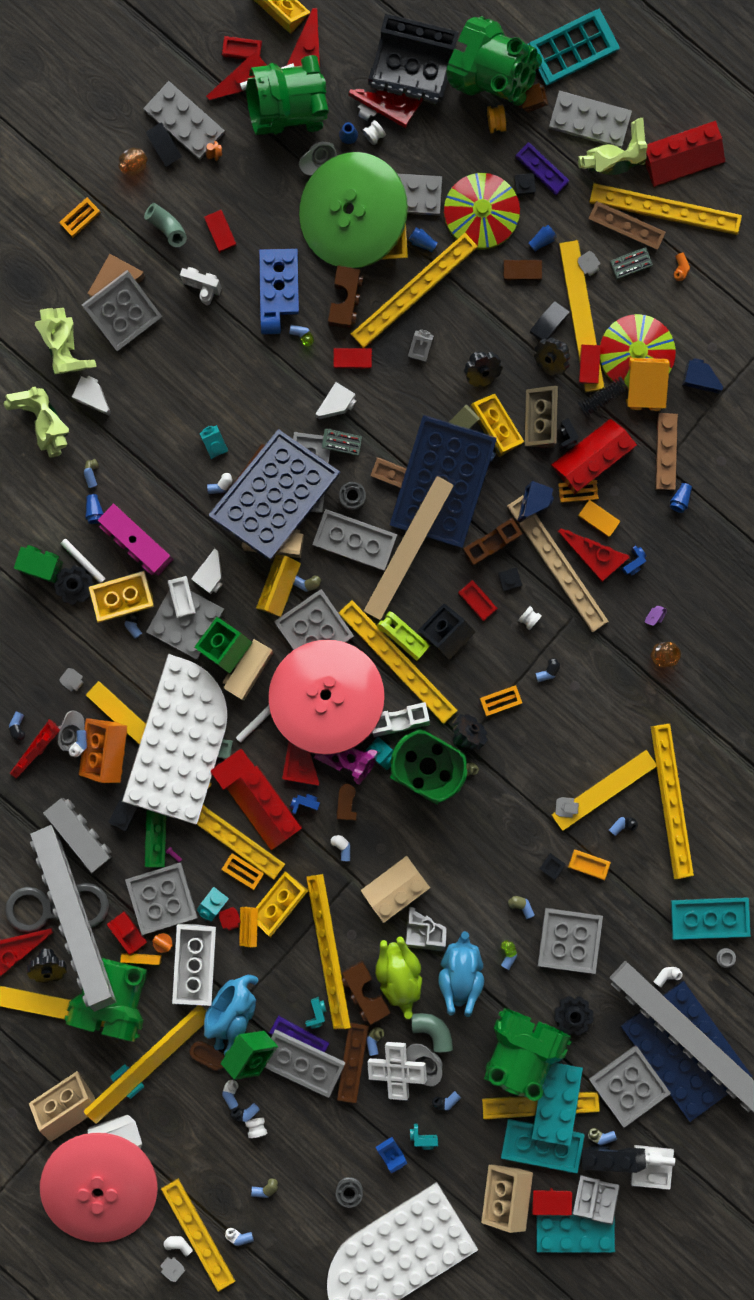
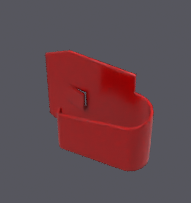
(229, 918)

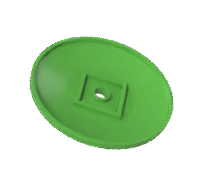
(377, 215)

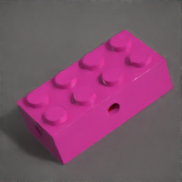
(126, 531)

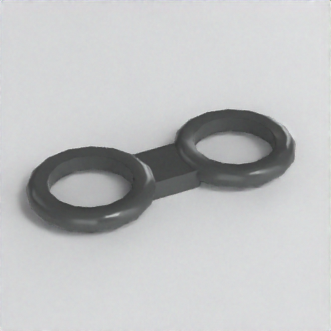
(48, 907)

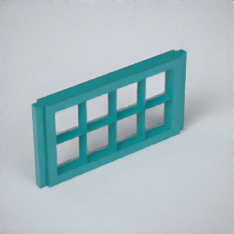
(604, 31)

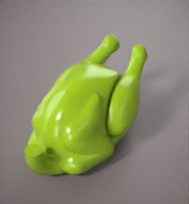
(399, 974)

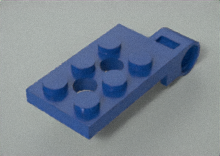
(273, 301)

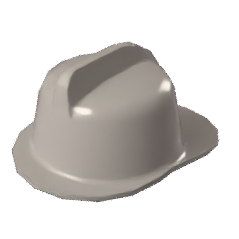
(433, 1062)

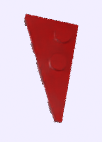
(37, 747)

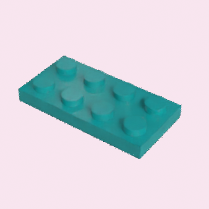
(710, 918)
(558, 1105)
(521, 1148)
(573, 1234)

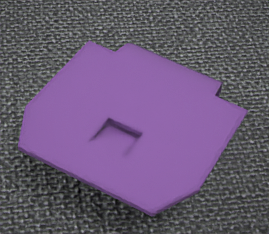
(657, 615)

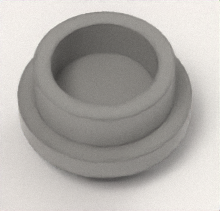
(726, 958)

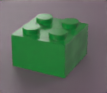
(39, 565)
(223, 644)
(249, 1054)

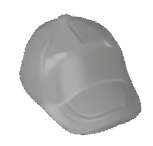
(316, 156)
(67, 735)

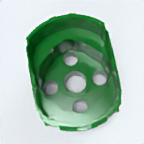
(492, 62)
(287, 97)
(450, 760)
(120, 1018)
(524, 1056)

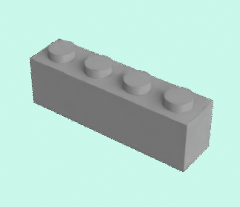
(77, 834)

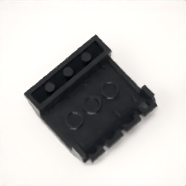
(412, 59)

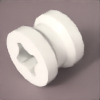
(374, 132)
(529, 618)
(256, 1127)

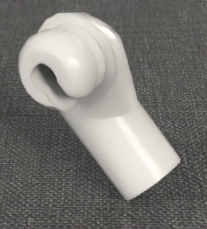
(668, 973)
(178, 1242)

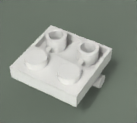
(207, 283)
(658, 1168)

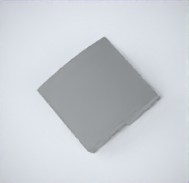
(596, 1200)

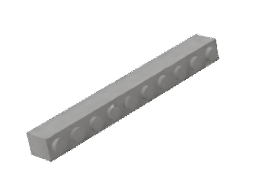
(73, 919)
(685, 1033)

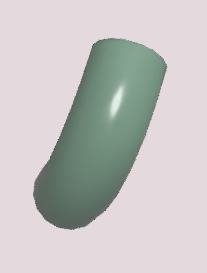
(167, 224)
(435, 1028)

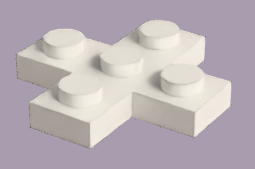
(397, 1071)

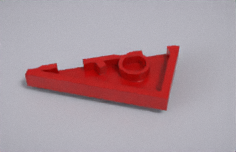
(308, 41)
(231, 83)
(395, 107)
(598, 558)
(299, 766)
(17, 947)

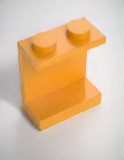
(648, 383)

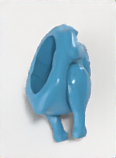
(461, 975)
(230, 1011)

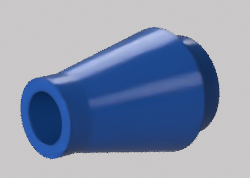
(348, 137)
(542, 238)
(422, 239)
(681, 498)
(93, 509)

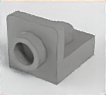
(420, 345)

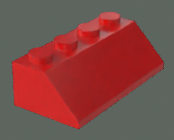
(684, 153)
(594, 455)
(264, 807)

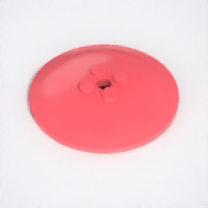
(333, 723)
(104, 1164)

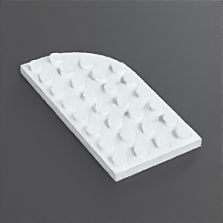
(179, 743)
(400, 1250)

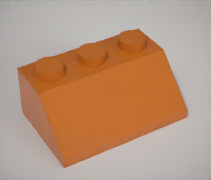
(104, 751)

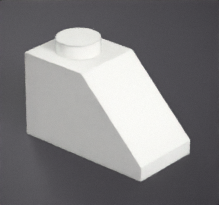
(91, 394)
(336, 402)
(210, 574)

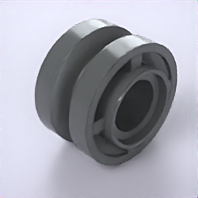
(356, 487)
(349, 1201)

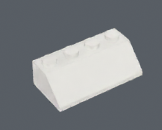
(194, 964)

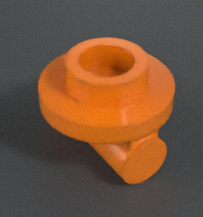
(213, 151)
(162, 943)

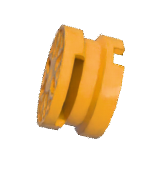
(496, 118)

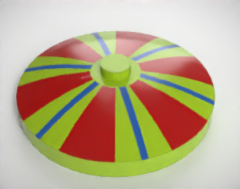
(483, 209)
(634, 338)

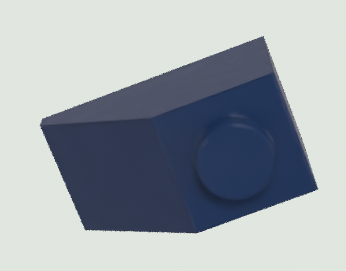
(701, 376)
(535, 500)

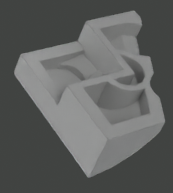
(424, 933)

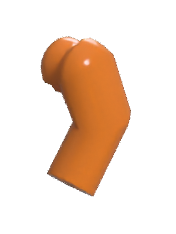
(683, 268)

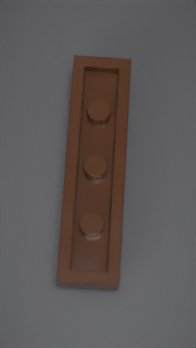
(353, 1062)

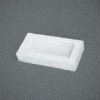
(181, 597)

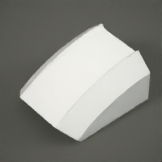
(121, 1126)

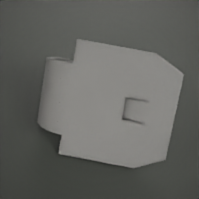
(365, 112)
(589, 263)
(71, 679)
(566, 807)
(172, 1269)

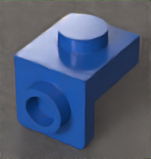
(633, 567)
(309, 801)
(391, 1155)

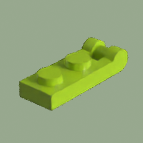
(403, 635)

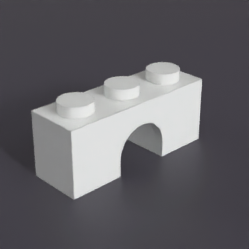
(409, 718)

